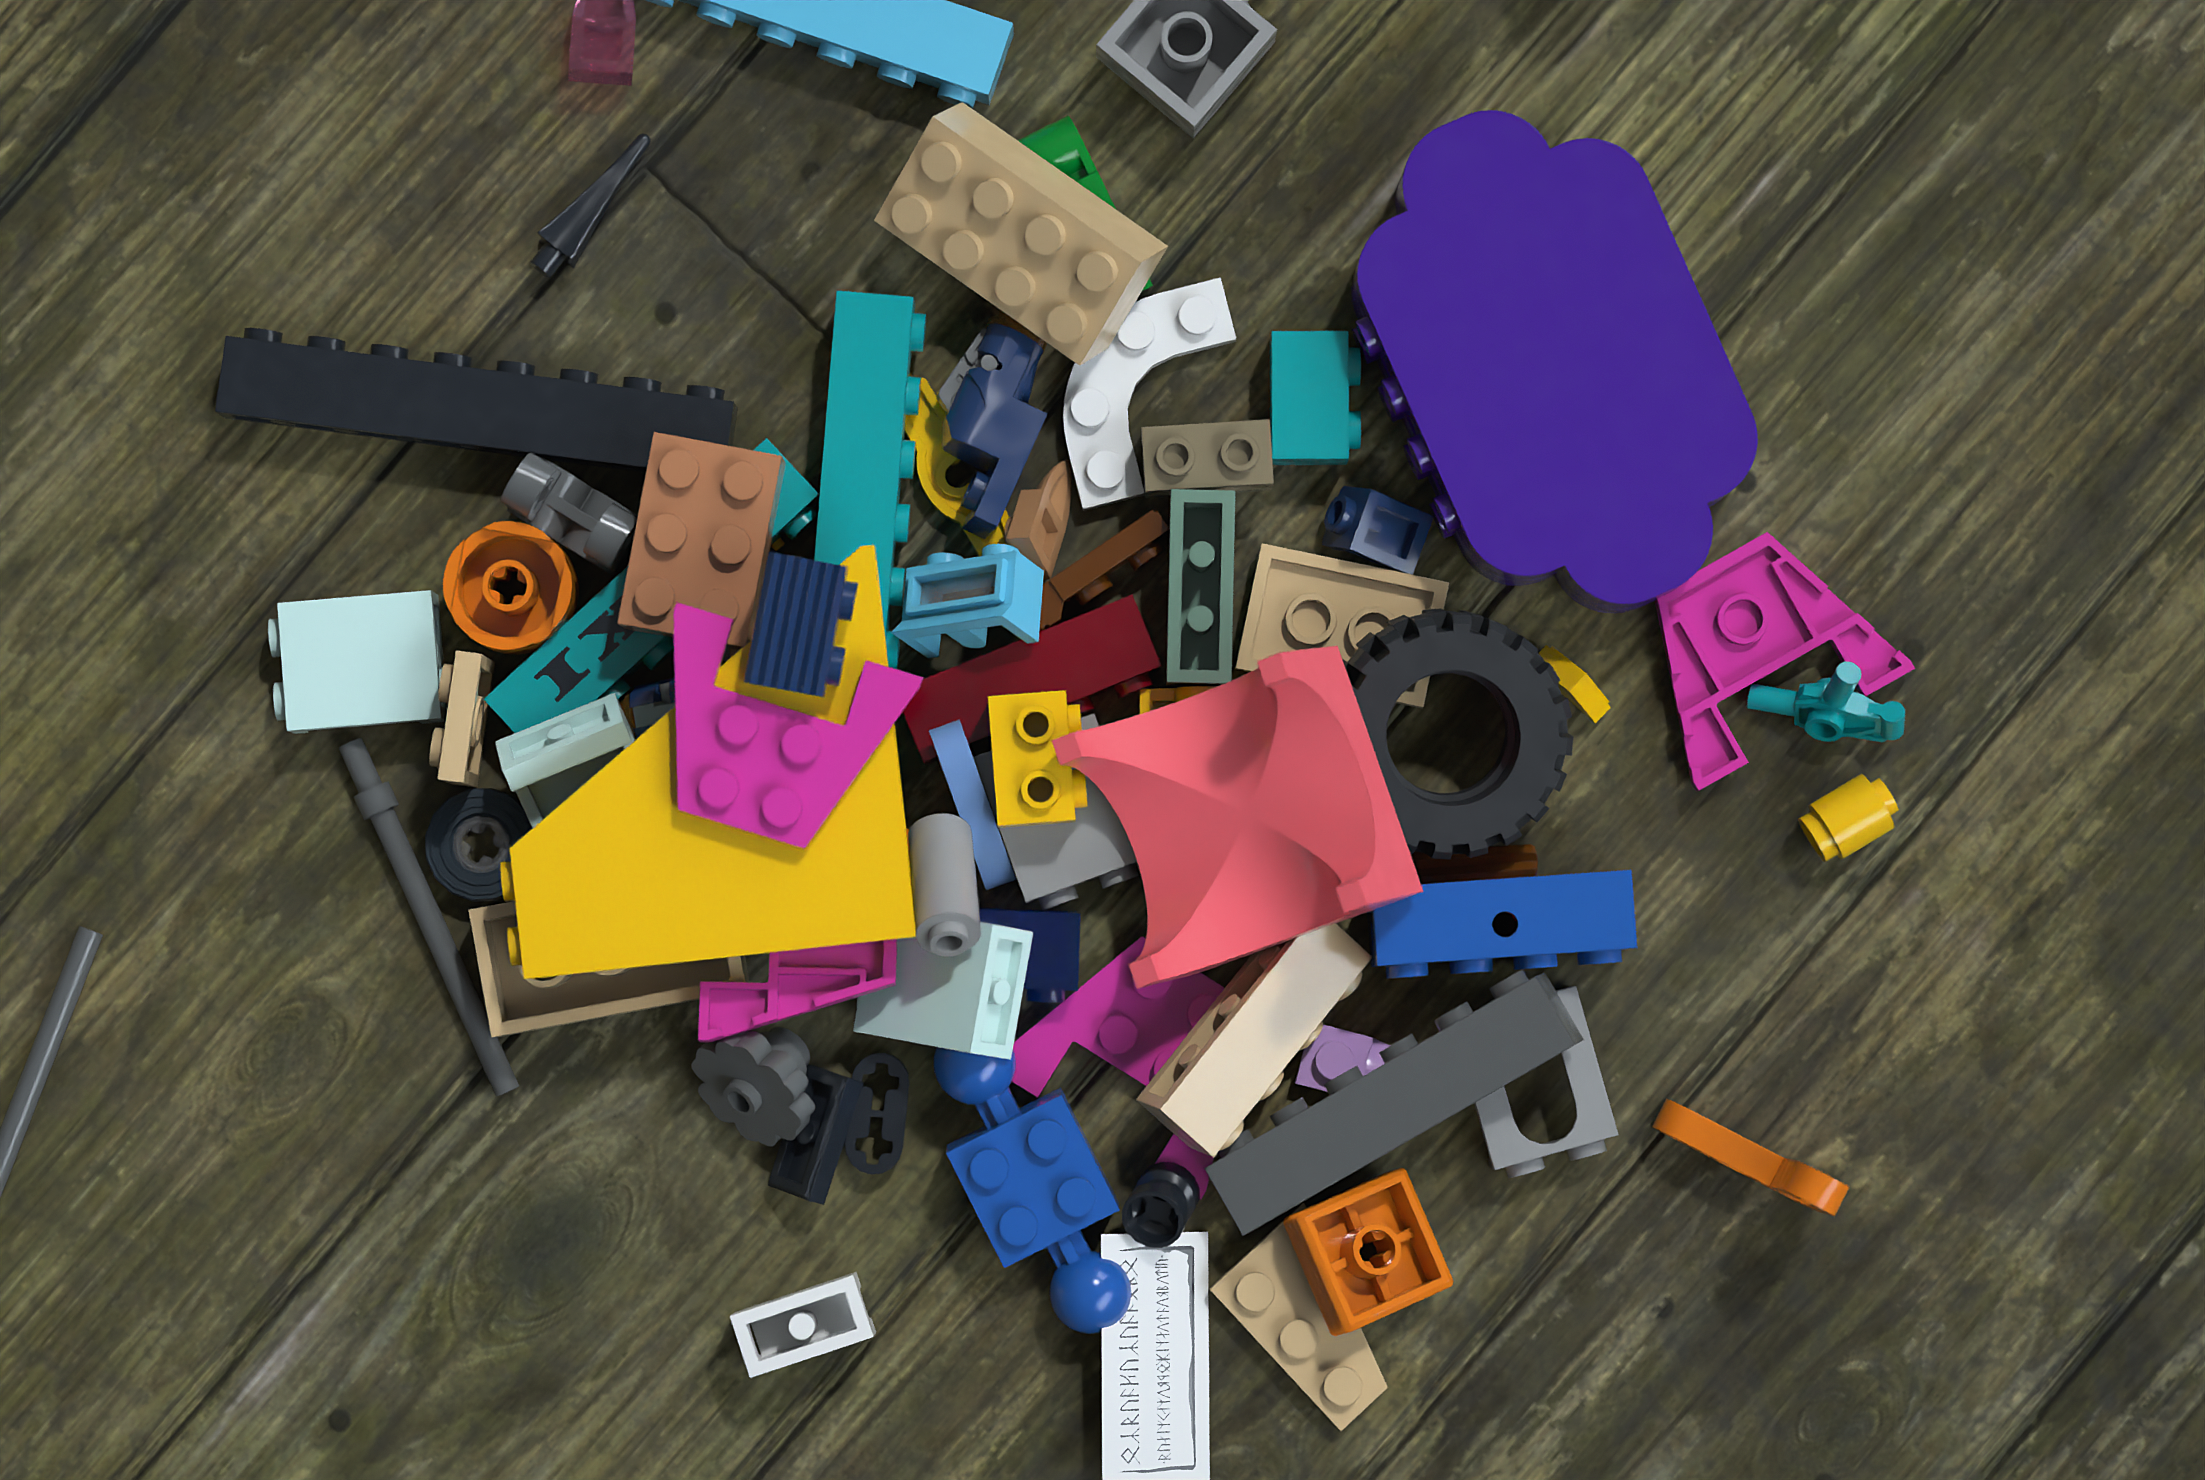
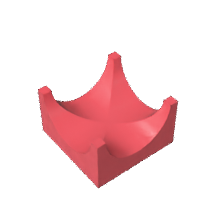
(1249, 813)

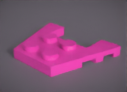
(1744, 623)
(761, 761)
(796, 985)
(1127, 1029)

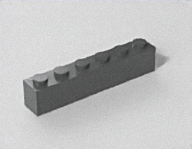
(1393, 1102)

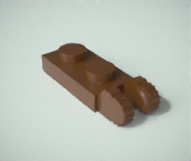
(1088, 576)

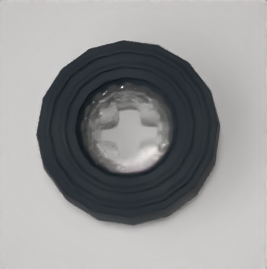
(450, 853)

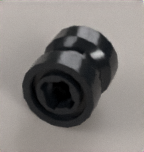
(1160, 1204)

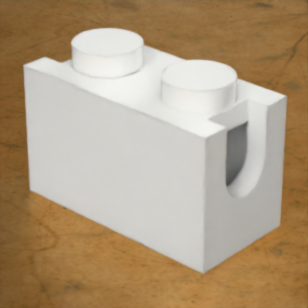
(803, 1324)

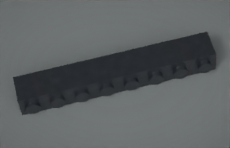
(461, 405)

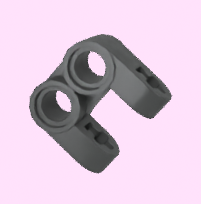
(571, 513)

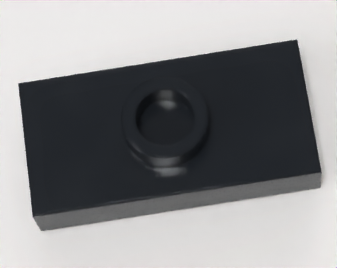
(810, 1160)

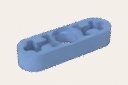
(972, 803)

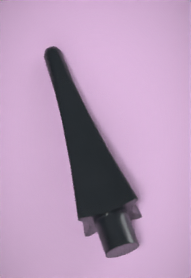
(571, 229)

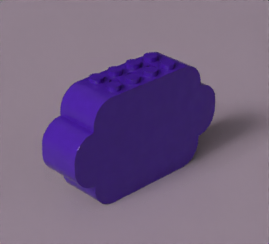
(1551, 363)

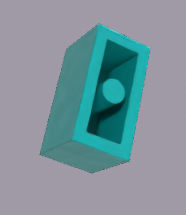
(1312, 397)

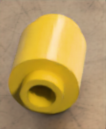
(1849, 818)

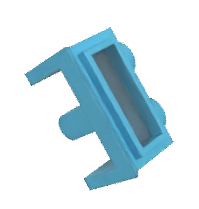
(969, 596)

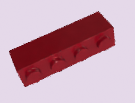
(1080, 656)

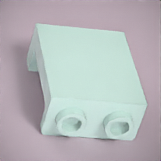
(358, 661)
(562, 754)
(954, 1000)

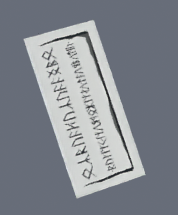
(1158, 1363)

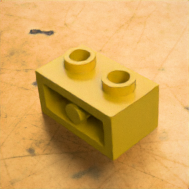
(1027, 773)

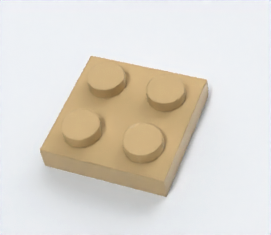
(460, 745)

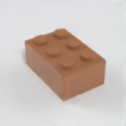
(701, 535)

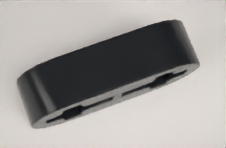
(893, 1115)

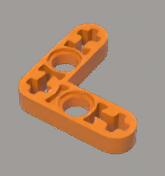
(1778, 1173)

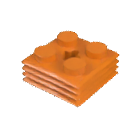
(1400, 1274)

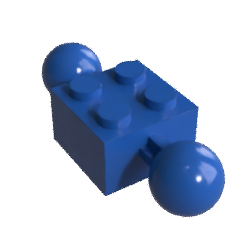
(1035, 1186)

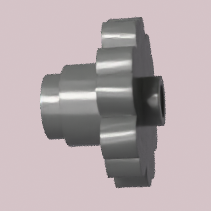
(757, 1083)

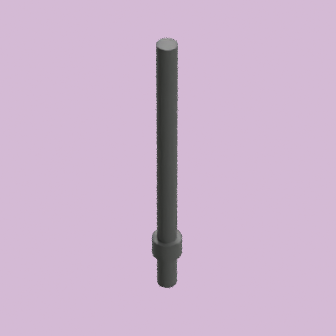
(377, 803)
(45, 1047)

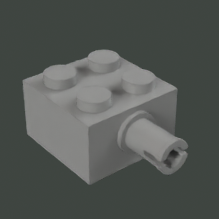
(1186, 53)

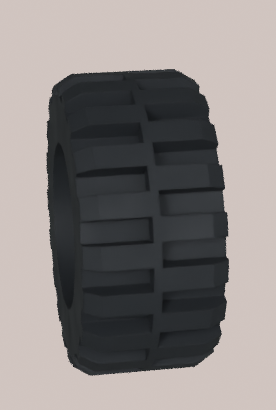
(1532, 714)

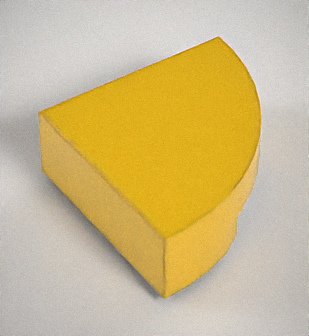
(1576, 685)

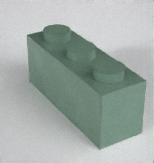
(1200, 587)

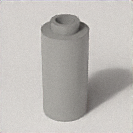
(944, 884)

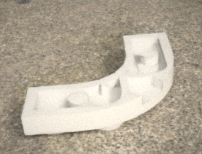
(1102, 387)

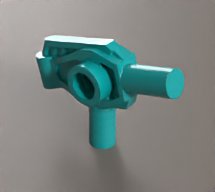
(1832, 708)

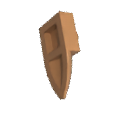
(1042, 518)

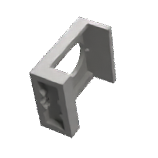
(1593, 1111)

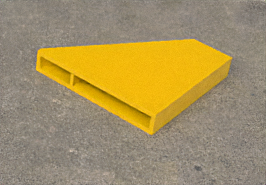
(639, 883)

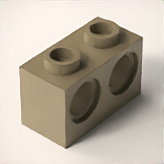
(1207, 457)

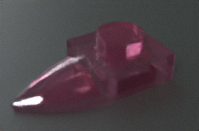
(602, 42)

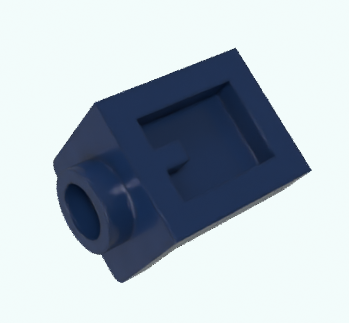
(1376, 528)

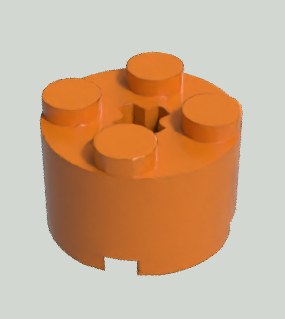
(491, 558)

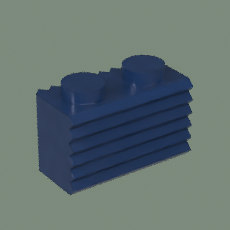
(799, 625)

